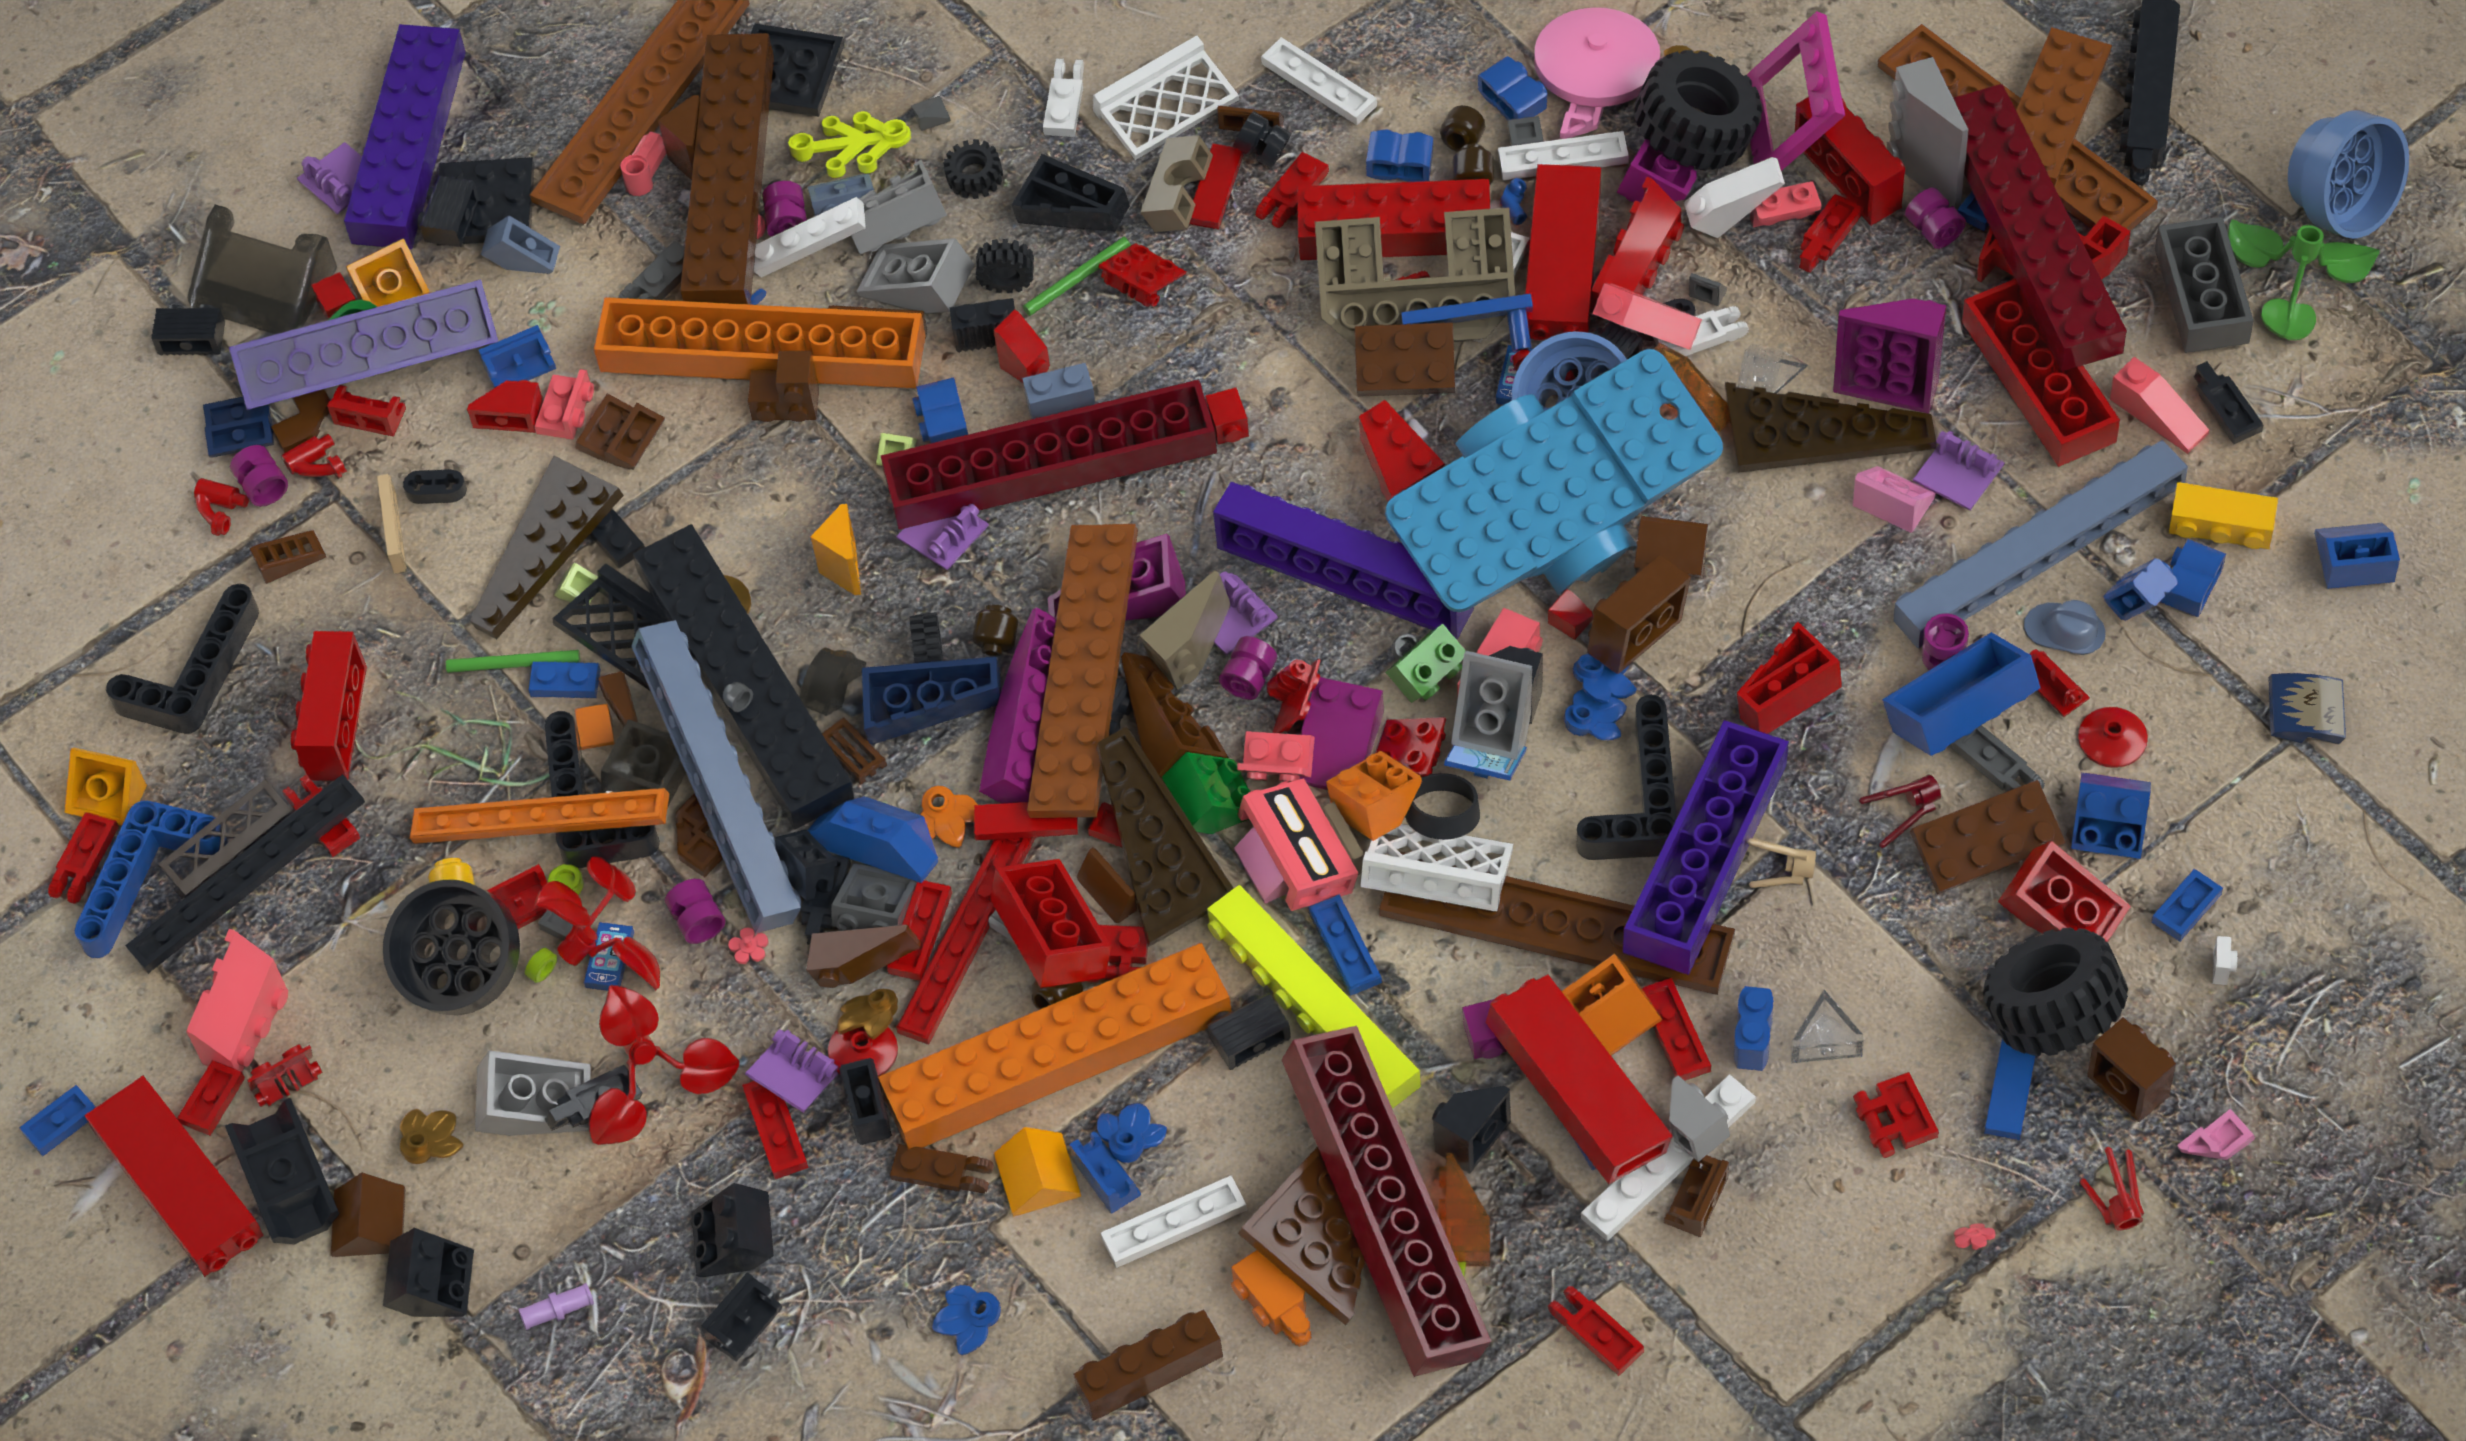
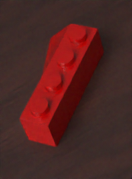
(1644, 244)

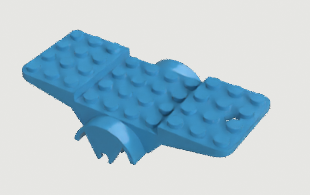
(1553, 484)

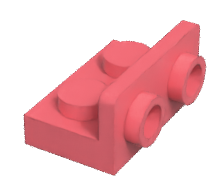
(1787, 204)
(564, 405)
(1277, 755)

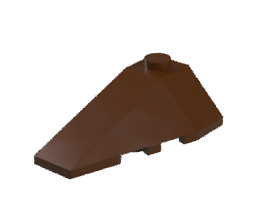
(1163, 719)

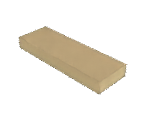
(391, 523)

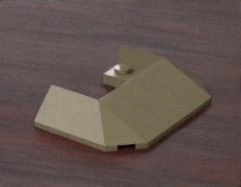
(1355, 287)

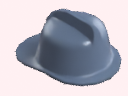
(2065, 627)

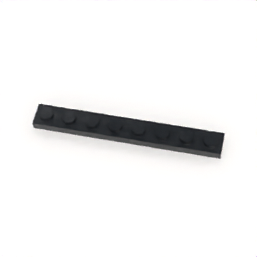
(245, 873)

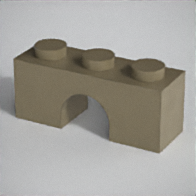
(1167, 201)

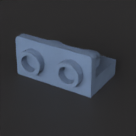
(833, 193)

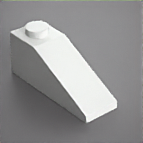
(1732, 197)

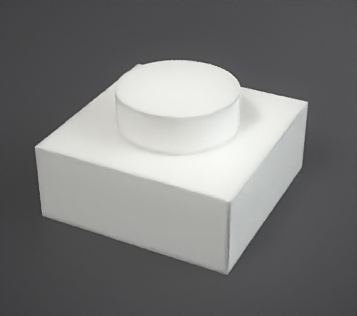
(2223, 960)

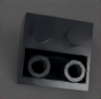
(732, 1231)
(428, 1275)

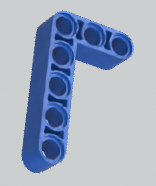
(134, 867)

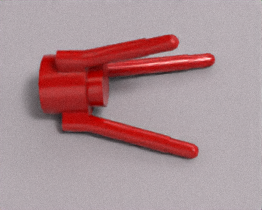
(2124, 1210)

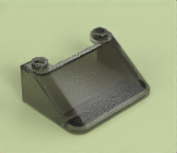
(256, 279)

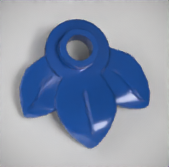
(1600, 681)
(1594, 717)
(1130, 1132)
(962, 1320)

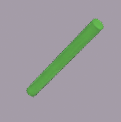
(1074, 277)
(510, 661)

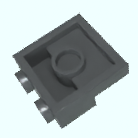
(871, 899)

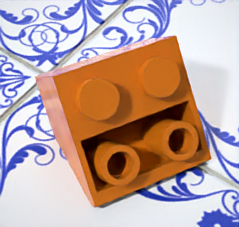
(1374, 794)
(1612, 1004)

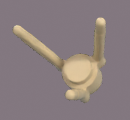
(1798, 861)

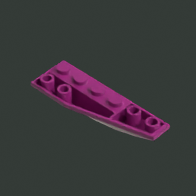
(1018, 714)

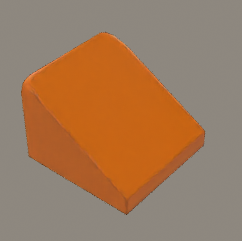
(594, 726)

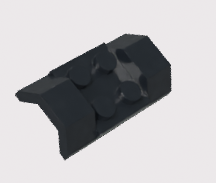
(284, 1175)

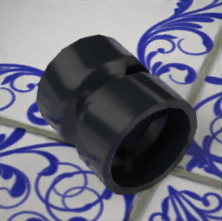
(1251, 135)

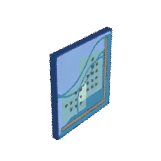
(1483, 763)

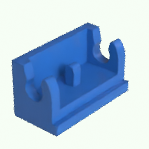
(517, 357)
(1104, 1173)

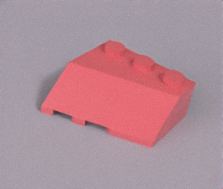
(238, 1006)

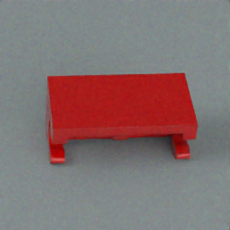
(366, 413)
(520, 895)

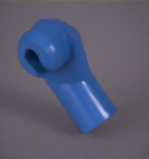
(1512, 198)

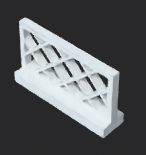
(1155, 75)
(1435, 878)

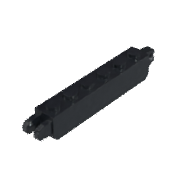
(2151, 87)

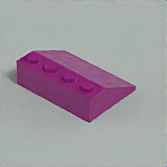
(1890, 353)

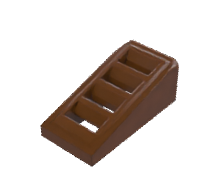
(281, 567)
(618, 696)

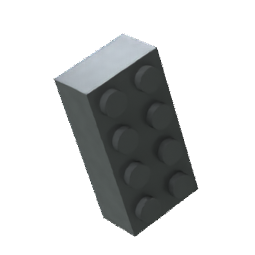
(2203, 284)

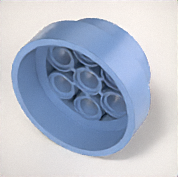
(2349, 172)
(1548, 363)

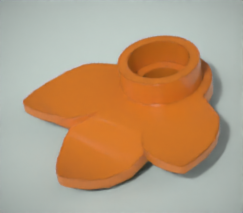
(950, 818)

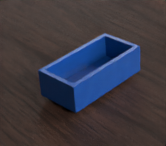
(1961, 694)

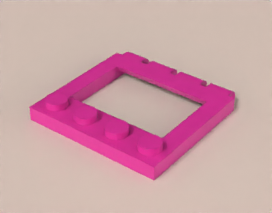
(1823, 88)

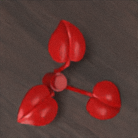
(582, 939)
(628, 1022)

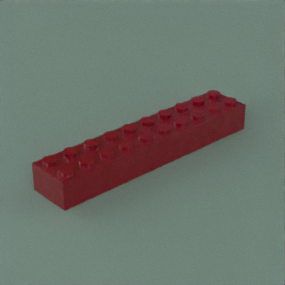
(2037, 233)
(1049, 454)
(1386, 1201)

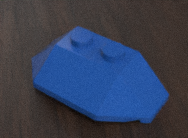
(878, 837)

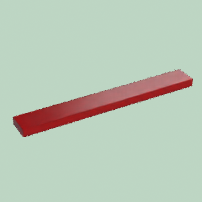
(959, 944)

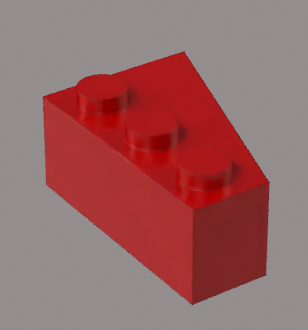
(1395, 450)
(1789, 682)

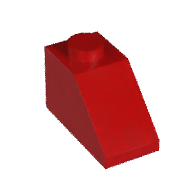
(1020, 348)
(508, 407)

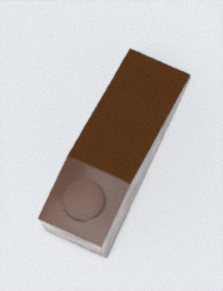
(853, 954)

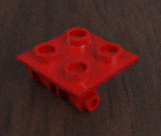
(1139, 273)
(1293, 688)
(1414, 742)
(293, 1059)

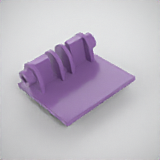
(332, 176)
(1958, 470)
(947, 538)
(1245, 616)
(793, 1071)

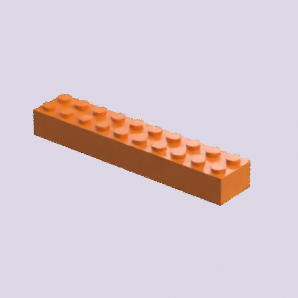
(739, 338)
(1054, 1047)

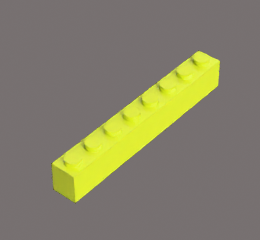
(1304, 986)

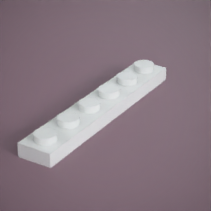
(1635, 1190)

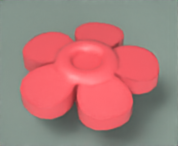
(748, 946)
(1975, 1235)

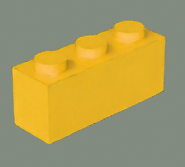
(2223, 516)

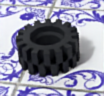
(977, 182)
(1004, 266)
(926, 638)

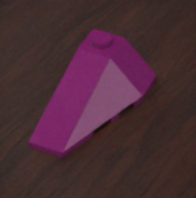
(1669, 175)
(1155, 580)

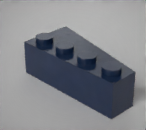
(926, 694)

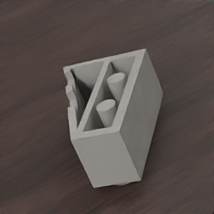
(899, 209)

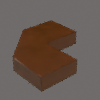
(306, 424)
(693, 845)

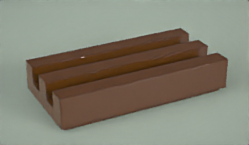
(847, 764)

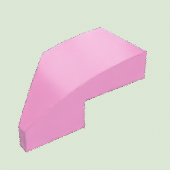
(1580, 120)
(2219, 1139)

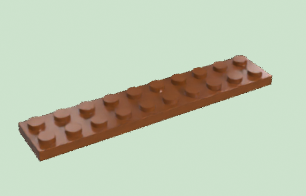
(633, 107)
(2086, 182)
(1082, 671)

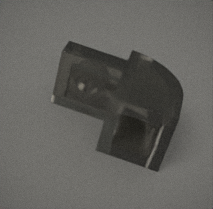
(828, 680)

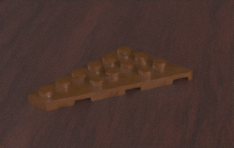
(1310, 1237)

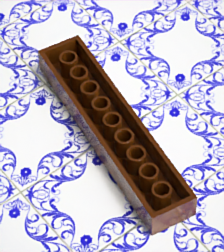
(728, 169)

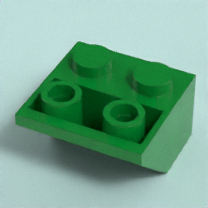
(1207, 791)

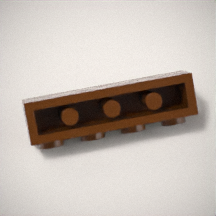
(1148, 1364)

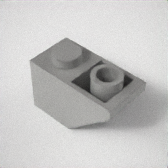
(1695, 1121)

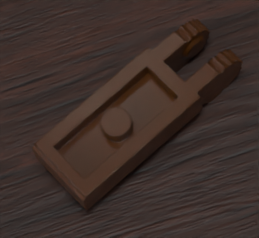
(939, 1169)

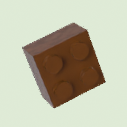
(2131, 1069)

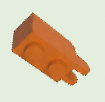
(1274, 1297)

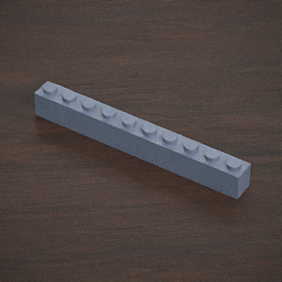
(2043, 540)
(716, 776)

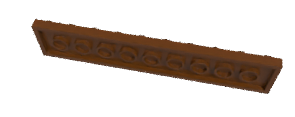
(1560, 926)

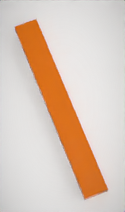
(539, 816)

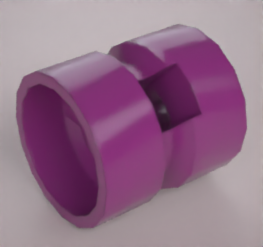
(783, 206)
(1934, 217)
(259, 475)
(1943, 638)
(1248, 665)
(695, 911)

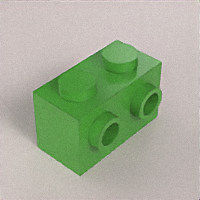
(1427, 664)

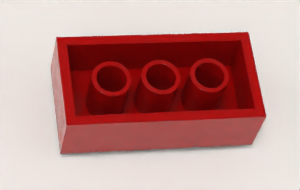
(1856, 164)
(329, 705)
(1050, 923)

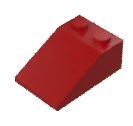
(2060, 893)

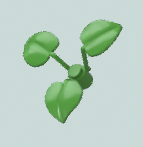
(2343, 262)

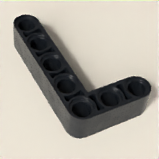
(198, 670)
(571, 775)
(1653, 790)

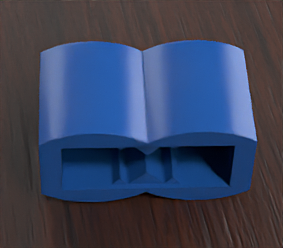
(1512, 90)
(1399, 156)
(941, 411)
(2196, 572)
(1753, 1028)

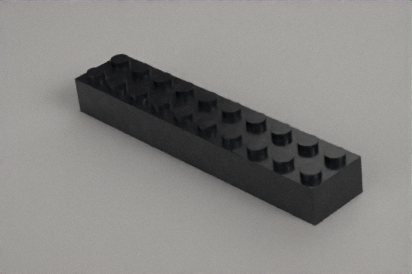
(729, 650)

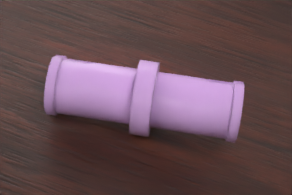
(556, 1306)

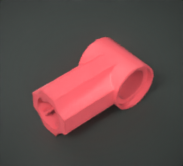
(642, 164)

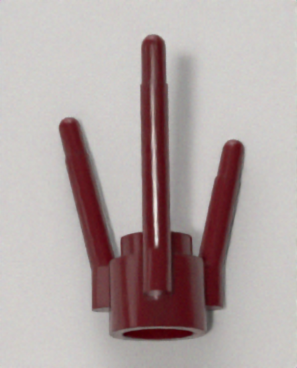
(1918, 793)

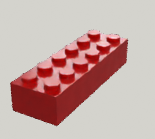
(1408, 212)
(2060, 406)

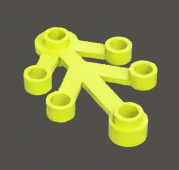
(886, 136)

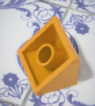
(387, 275)
(836, 550)
(102, 785)
(1036, 1170)

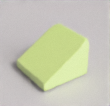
(892, 443)
(574, 583)

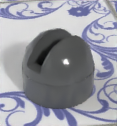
(1400, 641)
(737, 696)

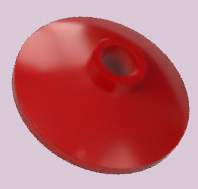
(2110, 748)
(881, 1049)

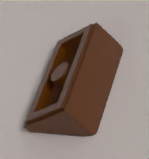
(1234, 118)
(1106, 887)

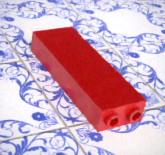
(1562, 249)
(1578, 1078)
(174, 1176)

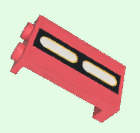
(1300, 842)

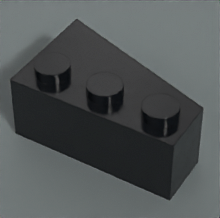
(1069, 198)

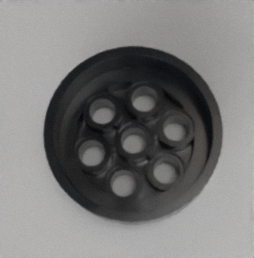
(421, 921)

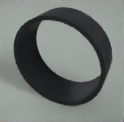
(1444, 827)

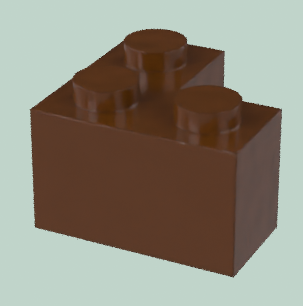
(785, 392)

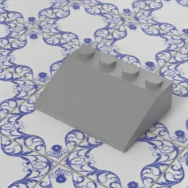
(1928, 129)

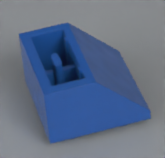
(2357, 555)
(2111, 815)

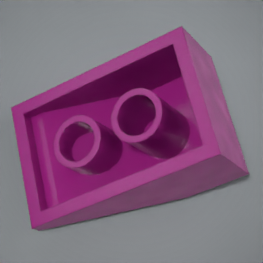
(1344, 727)

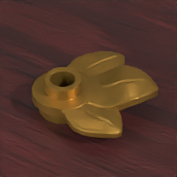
(869, 1011)
(428, 1136)

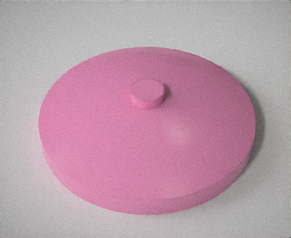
(1595, 56)

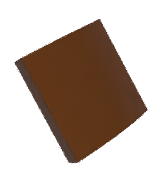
(619, 432)

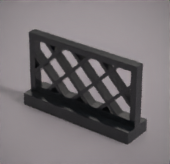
(627, 597)

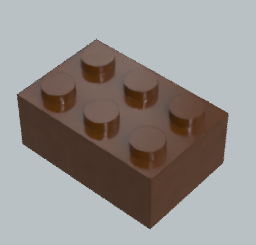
(1405, 359)
(1638, 614)

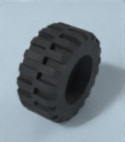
(1690, 136)
(2055, 991)

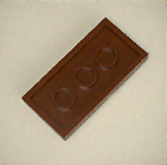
(1986, 836)

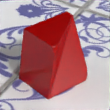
(1569, 614)

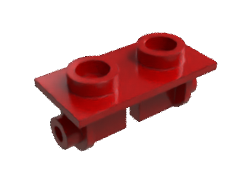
(2056, 685)

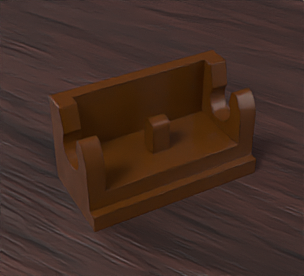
(1698, 1195)

